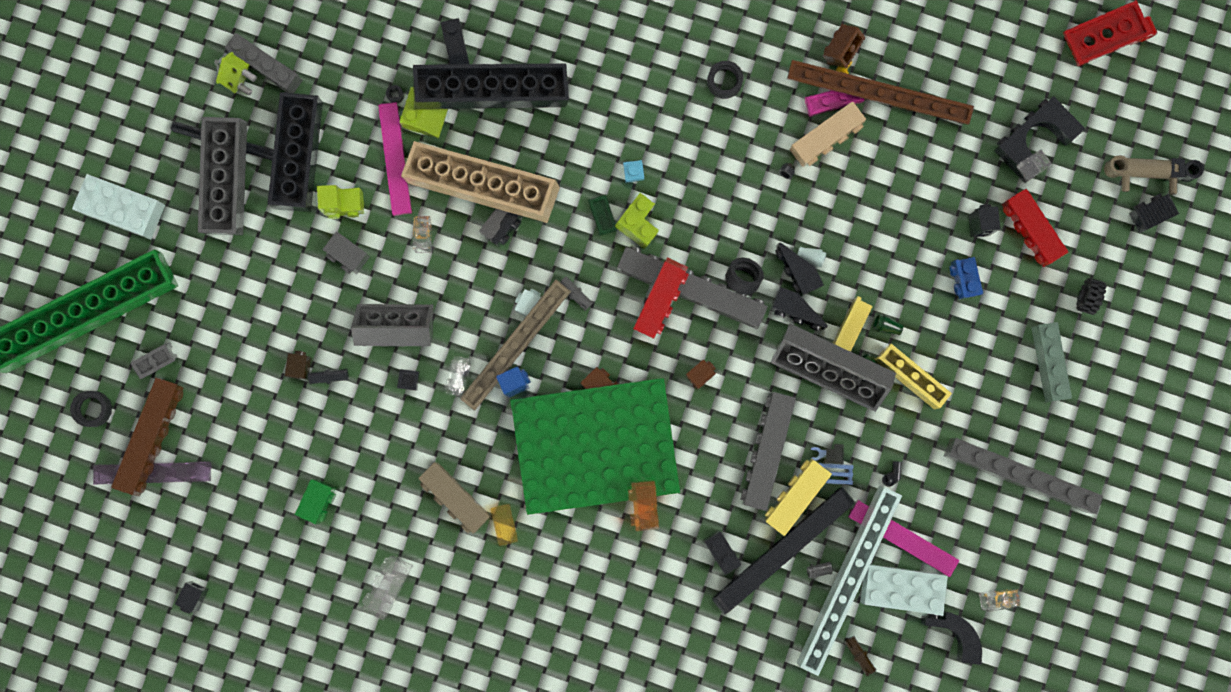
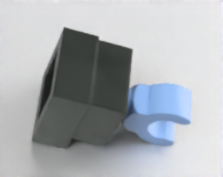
(832, 455)

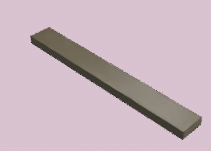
(515, 344)

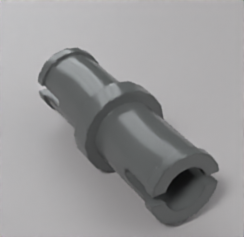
(577, 294)

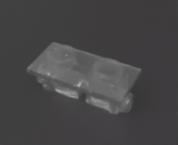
(457, 369)

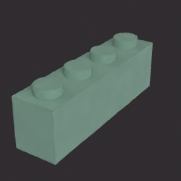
(1051, 362)

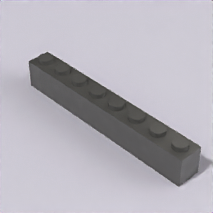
(696, 289)
(1023, 476)

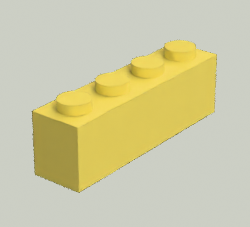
(913, 377)
(797, 497)

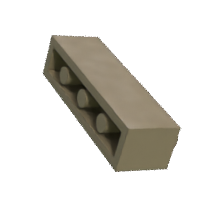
(454, 497)

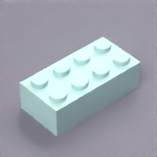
(118, 206)
(904, 589)

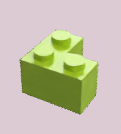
(338, 202)
(633, 222)

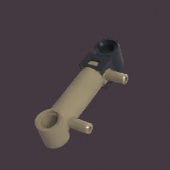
(1169, 170)

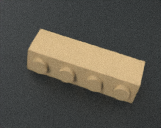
(828, 134)

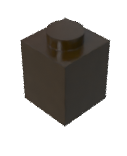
(298, 365)

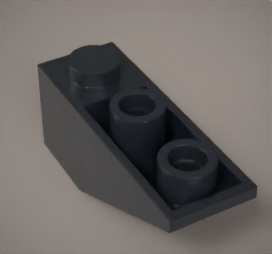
(802, 273)
(795, 307)

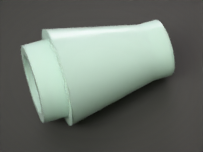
(812, 256)

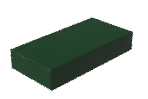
(602, 215)

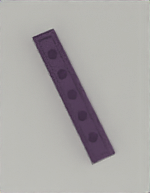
(161, 473)

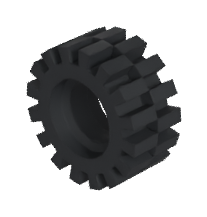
(1091, 296)

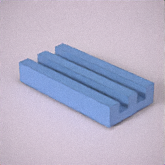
(849, 474)

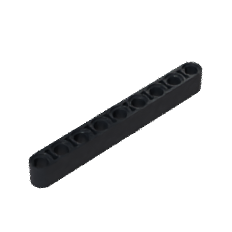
(783, 550)

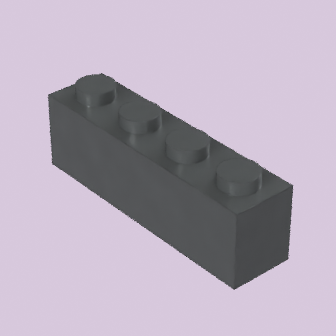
(264, 64)

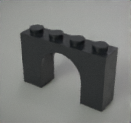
(1050, 116)

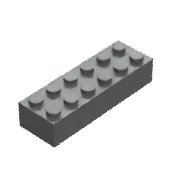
(222, 176)
(833, 367)

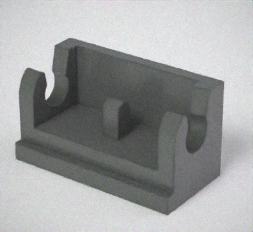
(154, 360)

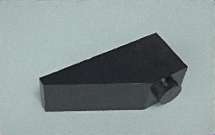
(455, 41)

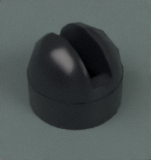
(787, 171)

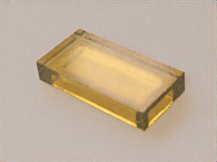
(504, 524)

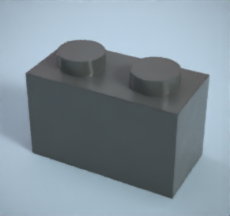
(346, 253)

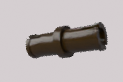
(860, 655)

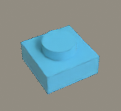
(633, 171)

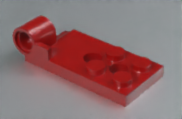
(1127, 28)

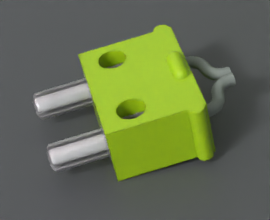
(233, 73)

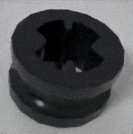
(394, 88)

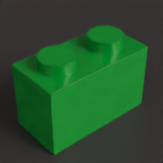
(315, 501)

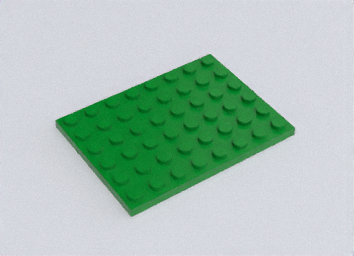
(593, 445)

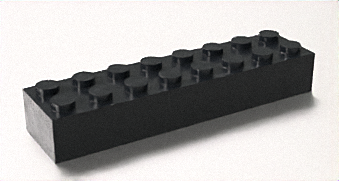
(490, 86)

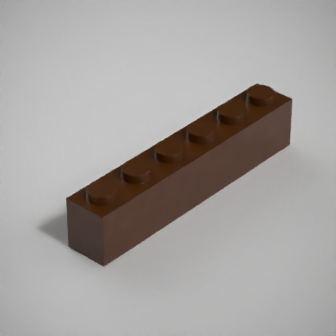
(147, 437)

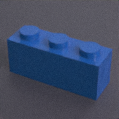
(513, 381)

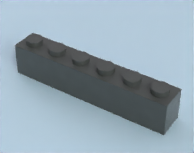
(768, 451)

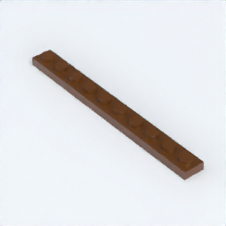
(880, 92)

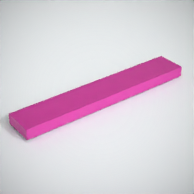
(394, 158)
(911, 543)

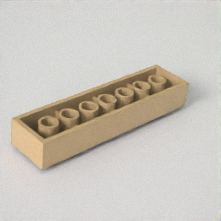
(481, 181)

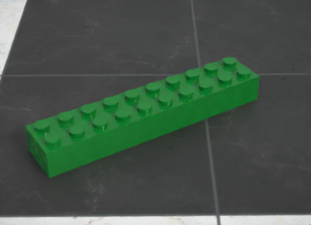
(84, 309)

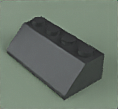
(393, 325)

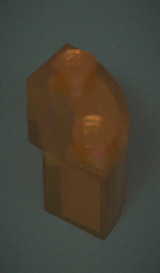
(645, 506)

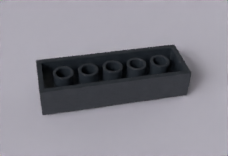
(295, 152)

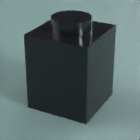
(191, 597)

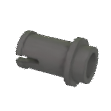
(819, 570)

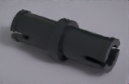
(328, 376)

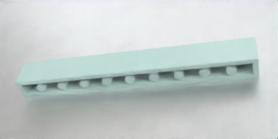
(848, 580)

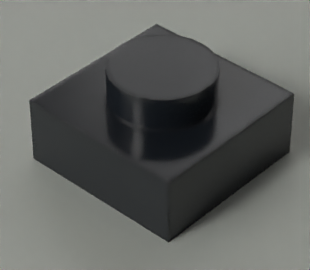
(408, 379)

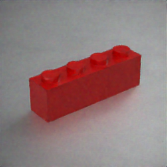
(1034, 228)
(660, 298)

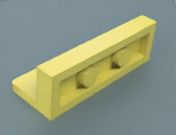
(852, 324)

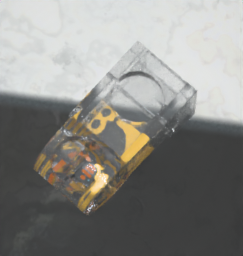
(422, 234)
(999, 599)

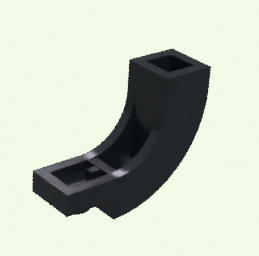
(968, 641)

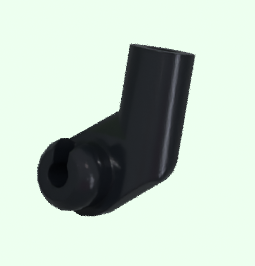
(893, 476)

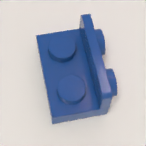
(966, 278)

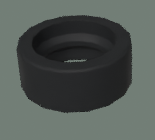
(725, 65)
(740, 285)
(75, 408)

